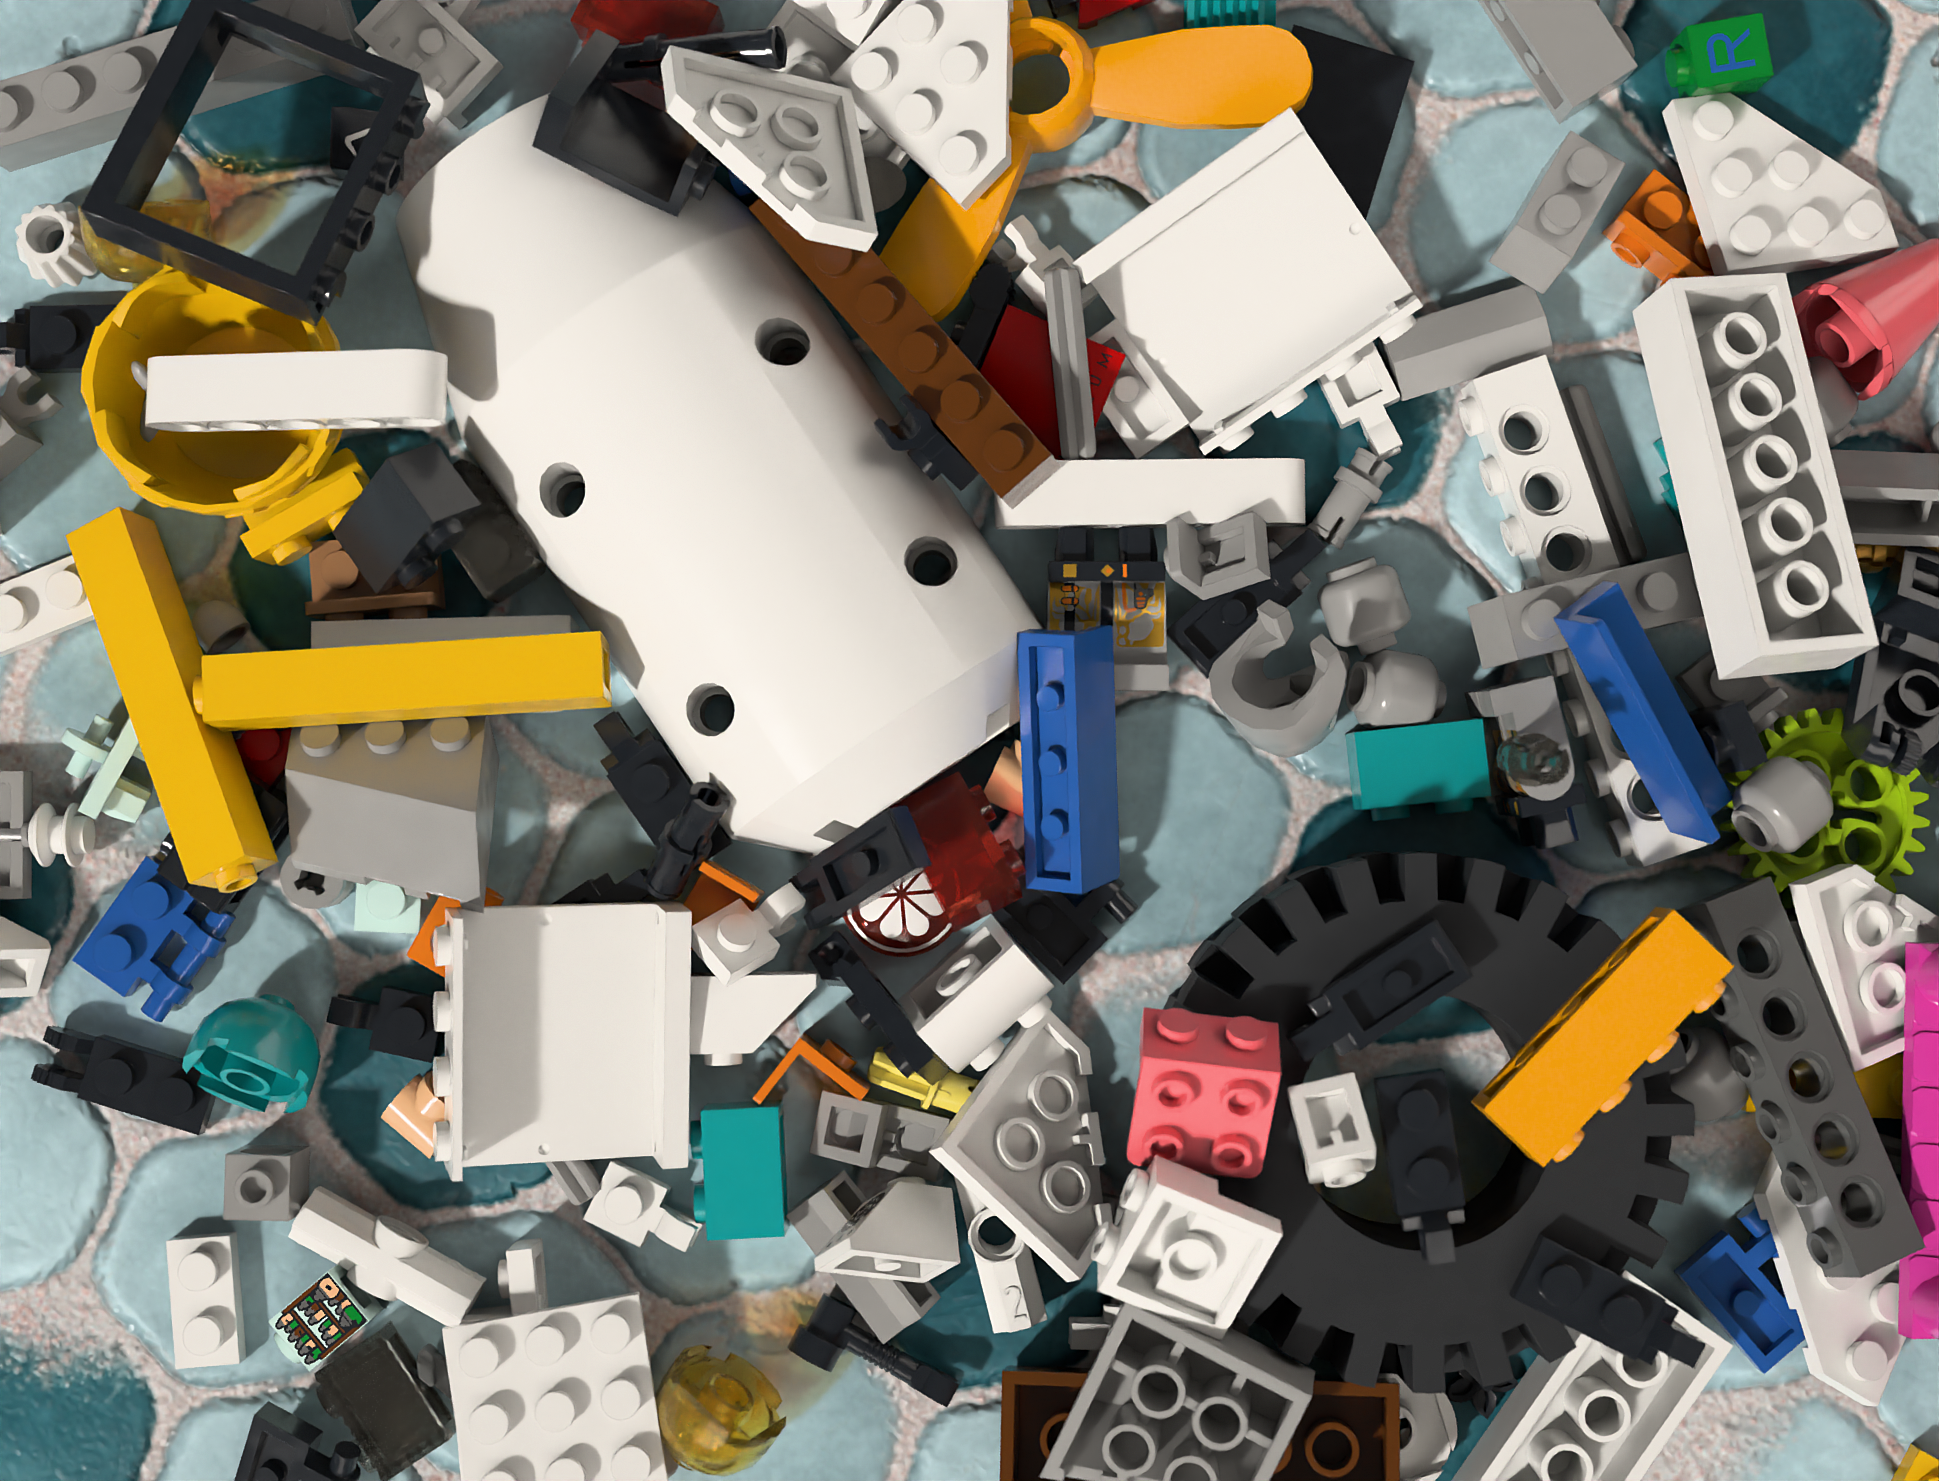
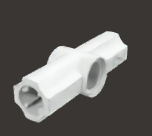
(386, 1257)
(1004, 1272)

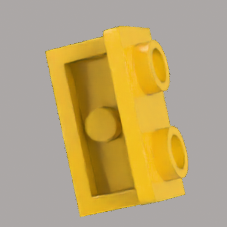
(286, 530)

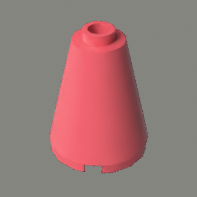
(1873, 315)

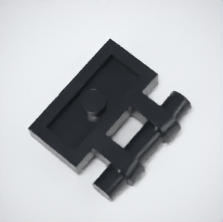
(1058, 930)
(286, 1450)

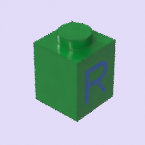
(1720, 57)

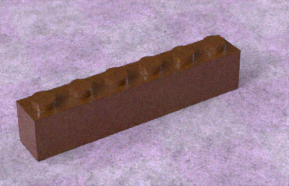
(922, 360)

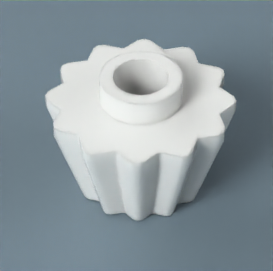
(38, 239)

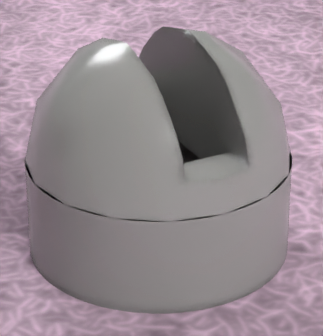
(218, 626)

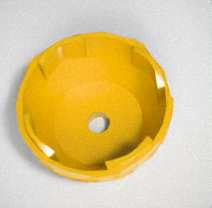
(199, 470)

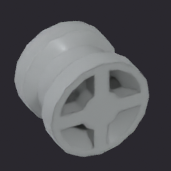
(304, 892)

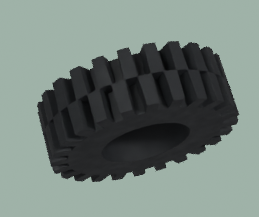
(1358, 1284)

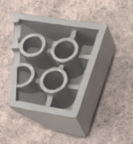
(396, 804)
(1180, 1406)

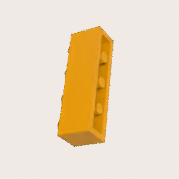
(1603, 1035)

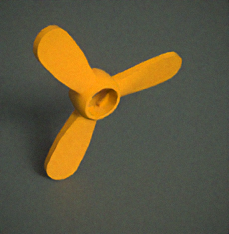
(1166, 79)

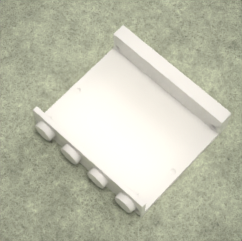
(1250, 283)
(563, 1034)

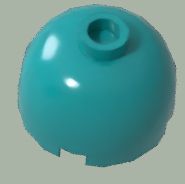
(255, 1053)

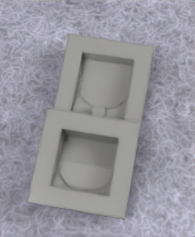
(878, 1134)

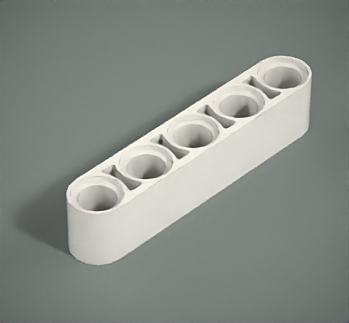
(297, 390)
(1161, 490)

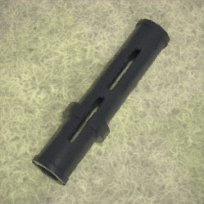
(756, 47)

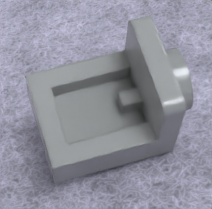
(1218, 556)

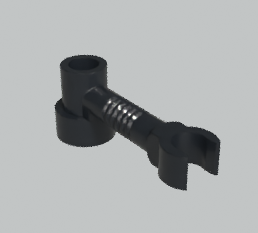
(831, 1332)

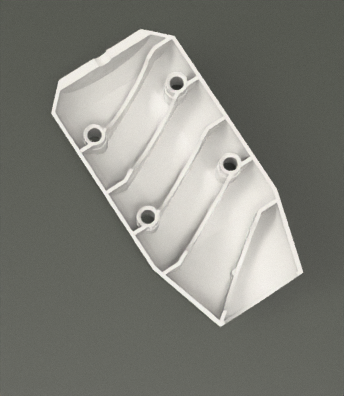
(733, 506)

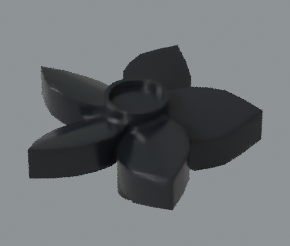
(1466, 1388)

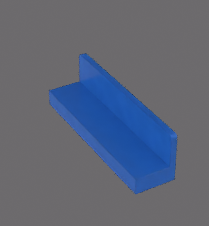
(1645, 711)
(1068, 758)

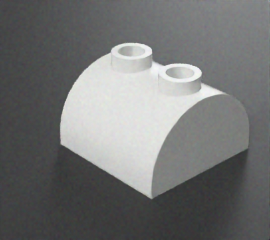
(977, 997)

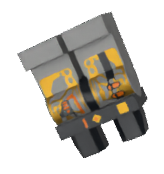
(1114, 593)
(1519, 708)

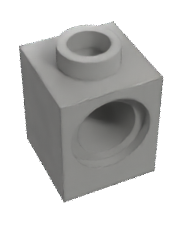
(266, 1182)

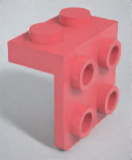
(1205, 1091)

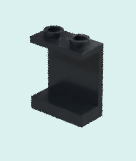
(621, 135)

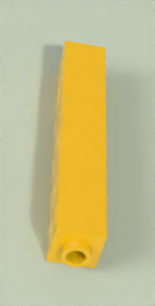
(155, 664)
(404, 681)

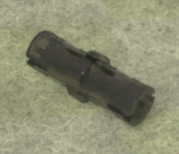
(1538, 754)

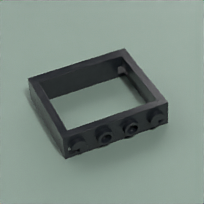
(165, 107)

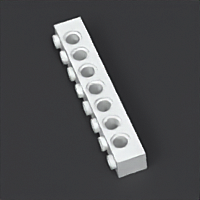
(1531, 396)

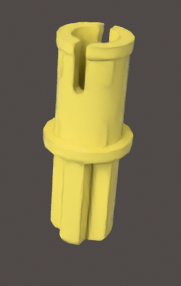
(947, 1093)

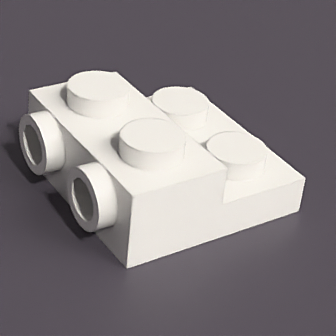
(1183, 1248)

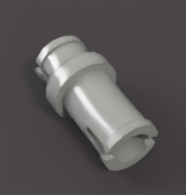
(1350, 497)

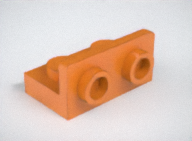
(1659, 231)

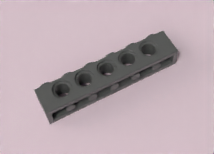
(1826, 1095)

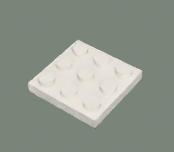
(556, 1394)

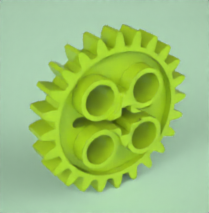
(1885, 795)

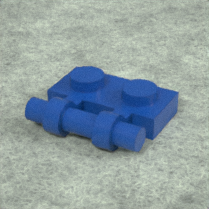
(137, 931)
(1740, 1296)

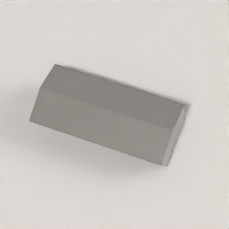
(1468, 342)
(883, 1303)

